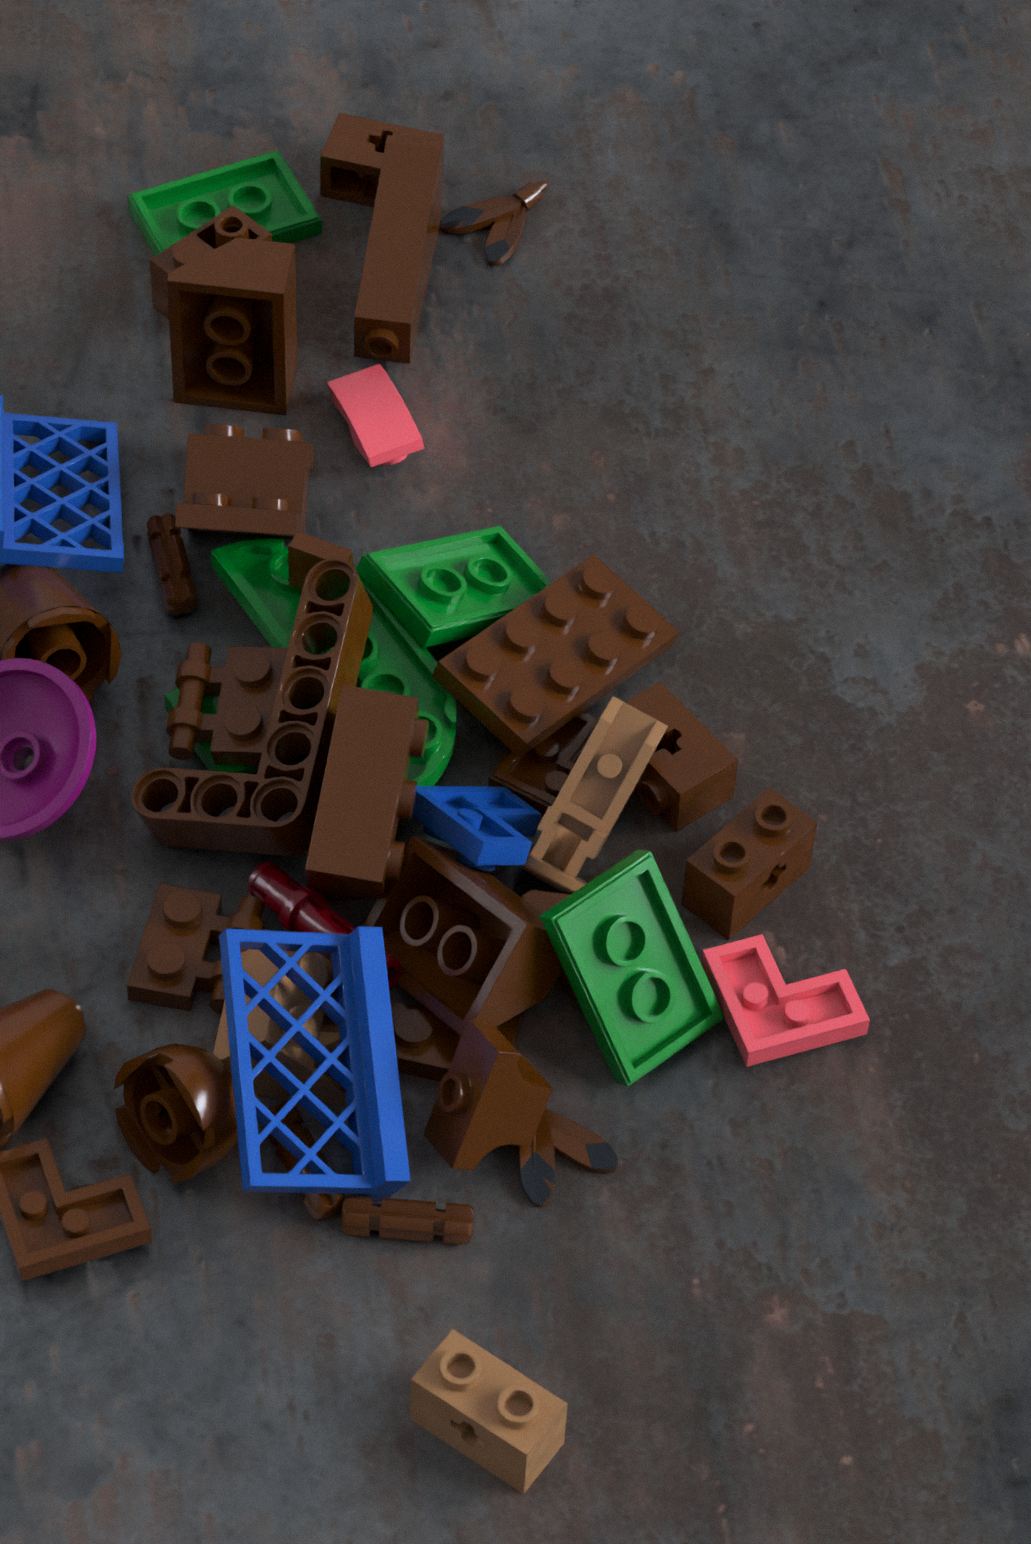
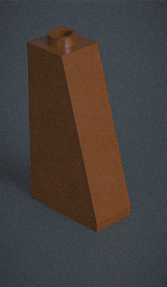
(399, 249)

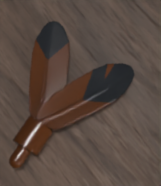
(504, 213)
(570, 1141)

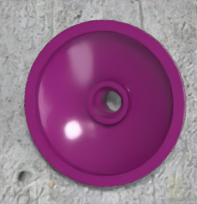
(53, 720)

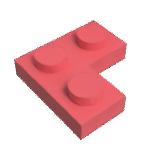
(777, 1017)

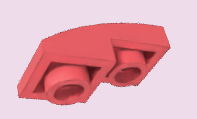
(376, 416)

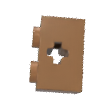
(488, 1411)

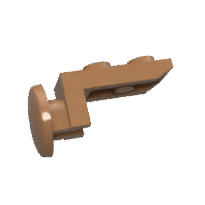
(593, 795)

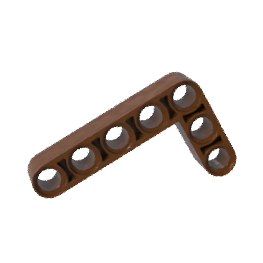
(291, 734)

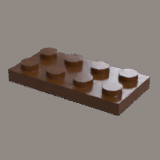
(555, 655)

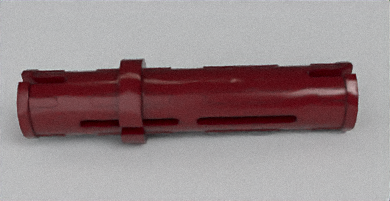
(303, 908)

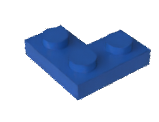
(478, 822)

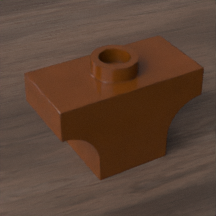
(485, 1098)

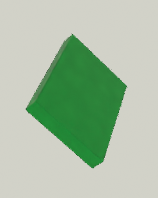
(257, 186)
(453, 583)
(632, 967)

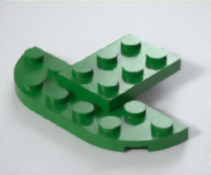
(391, 662)

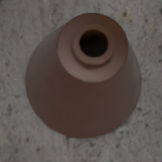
(55, 625)
(35, 1045)

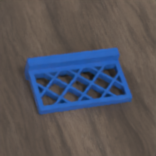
(60, 548)
(366, 1071)

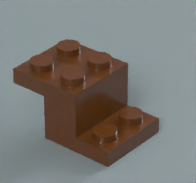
(246, 482)

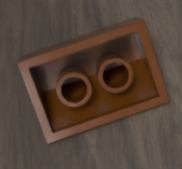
(235, 327)
(365, 794)
(463, 939)

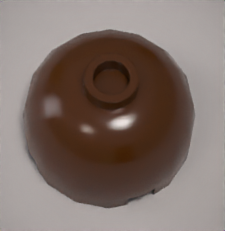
(177, 1109)

